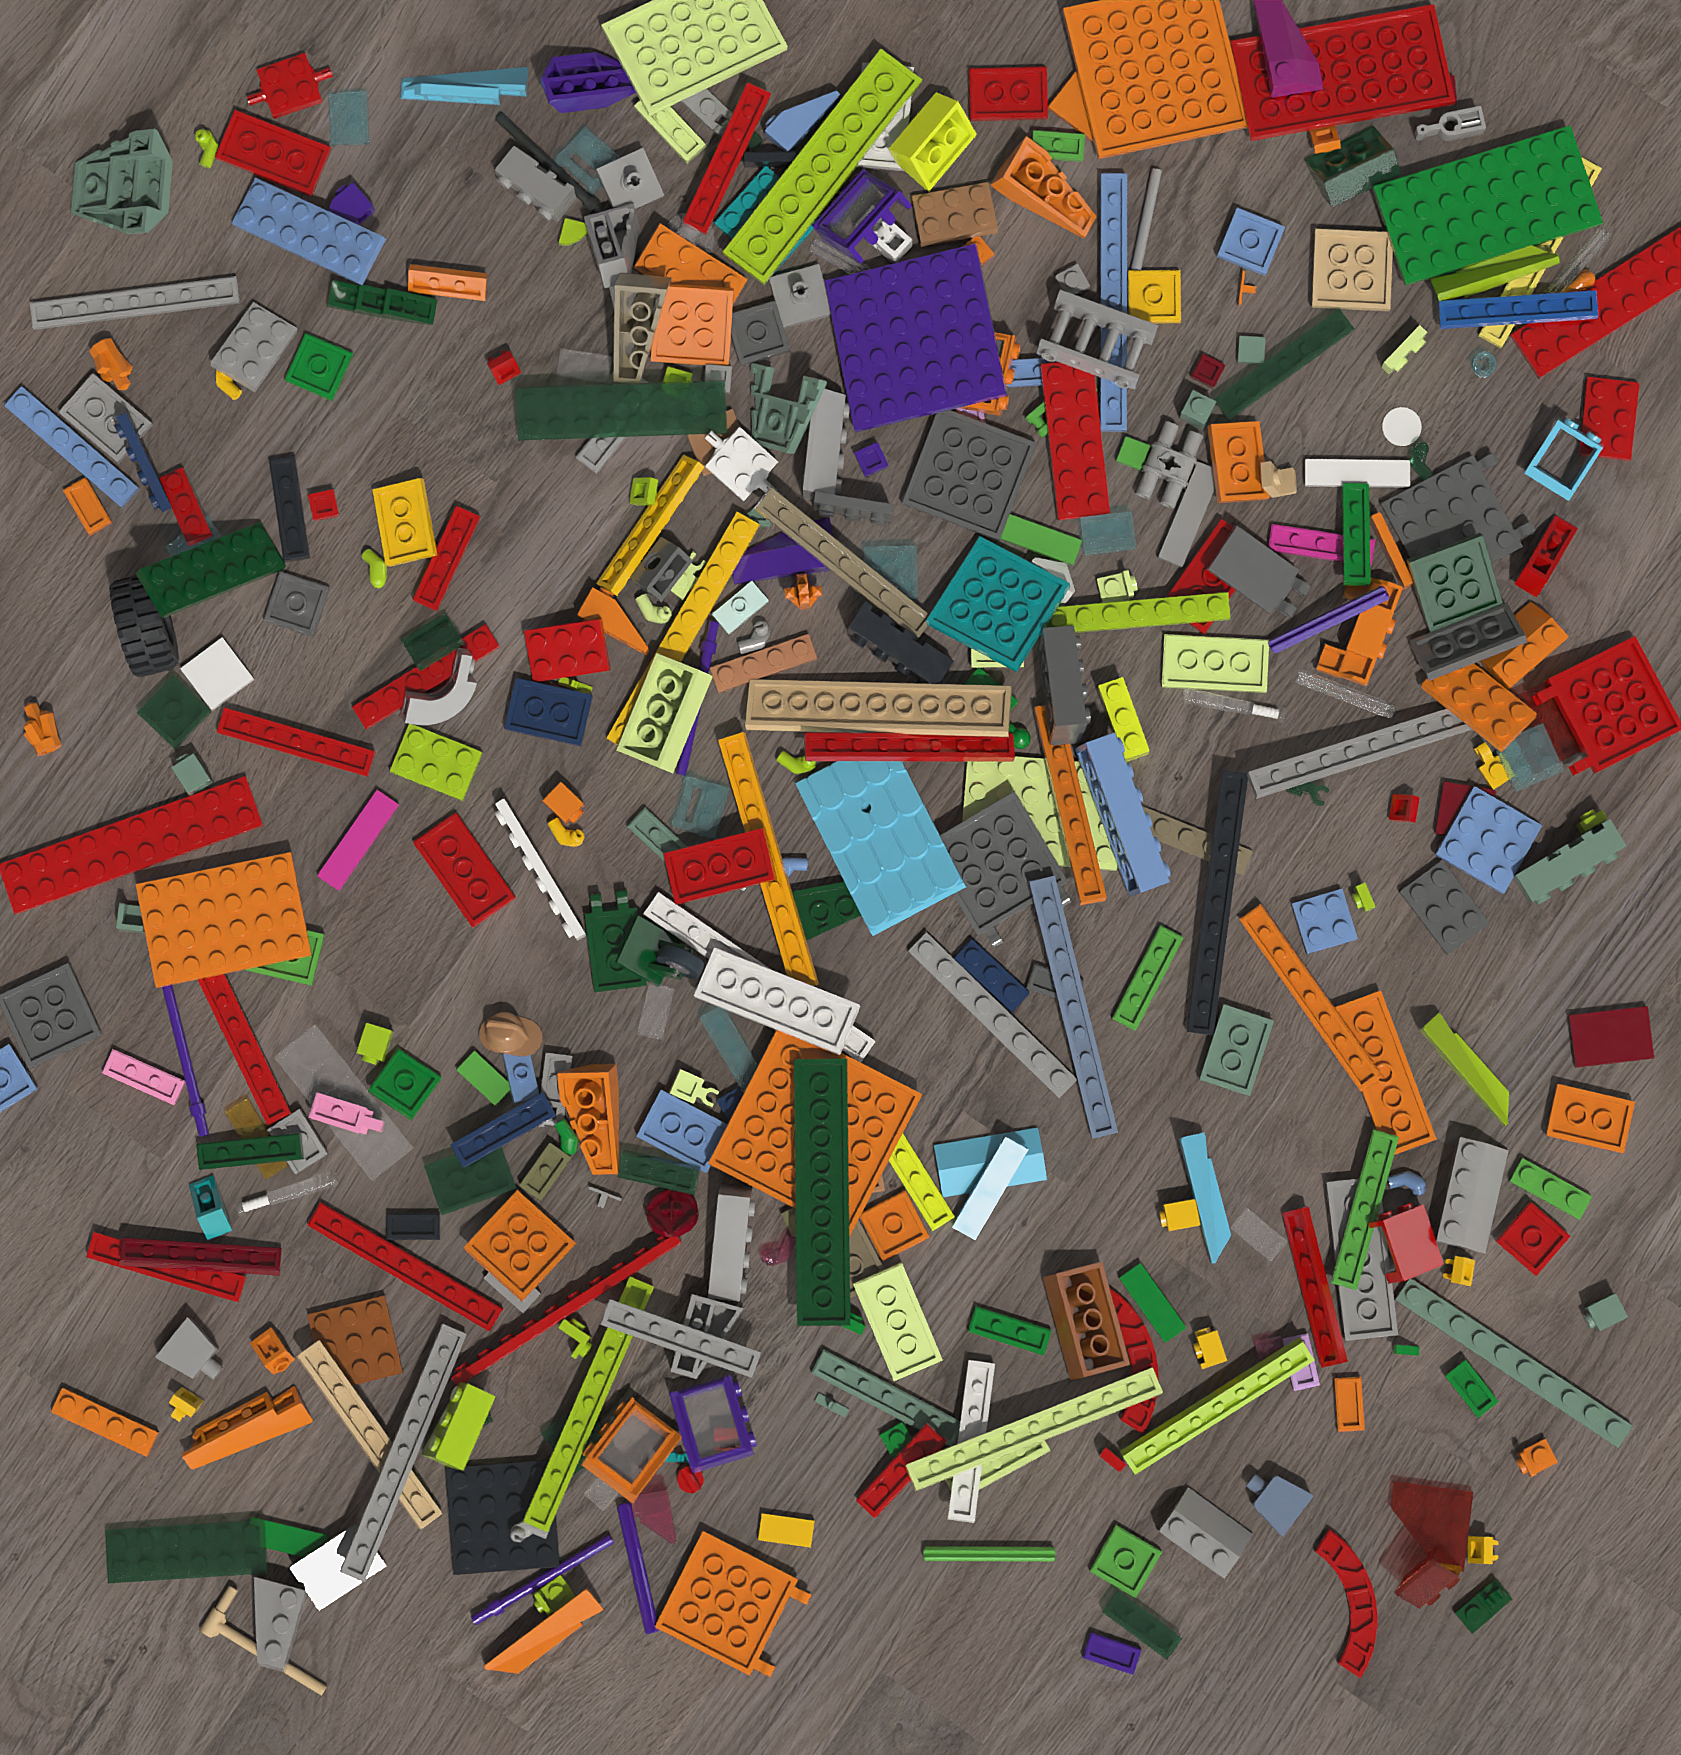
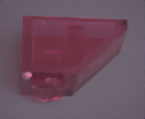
(656, 1514)

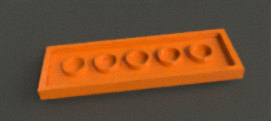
(1394, 1098)

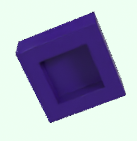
(871, 459)

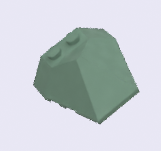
(125, 184)

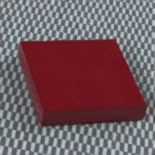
(1451, 801)

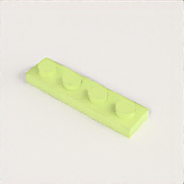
(1002, 1466)

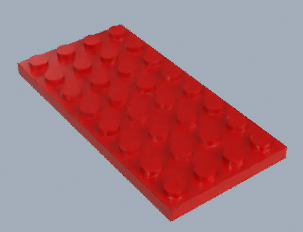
(1366, 69)

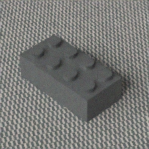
(1062, 685)

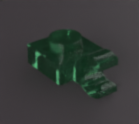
(1309, 789)

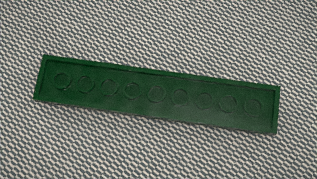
(822, 1192)

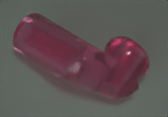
(778, 1255)

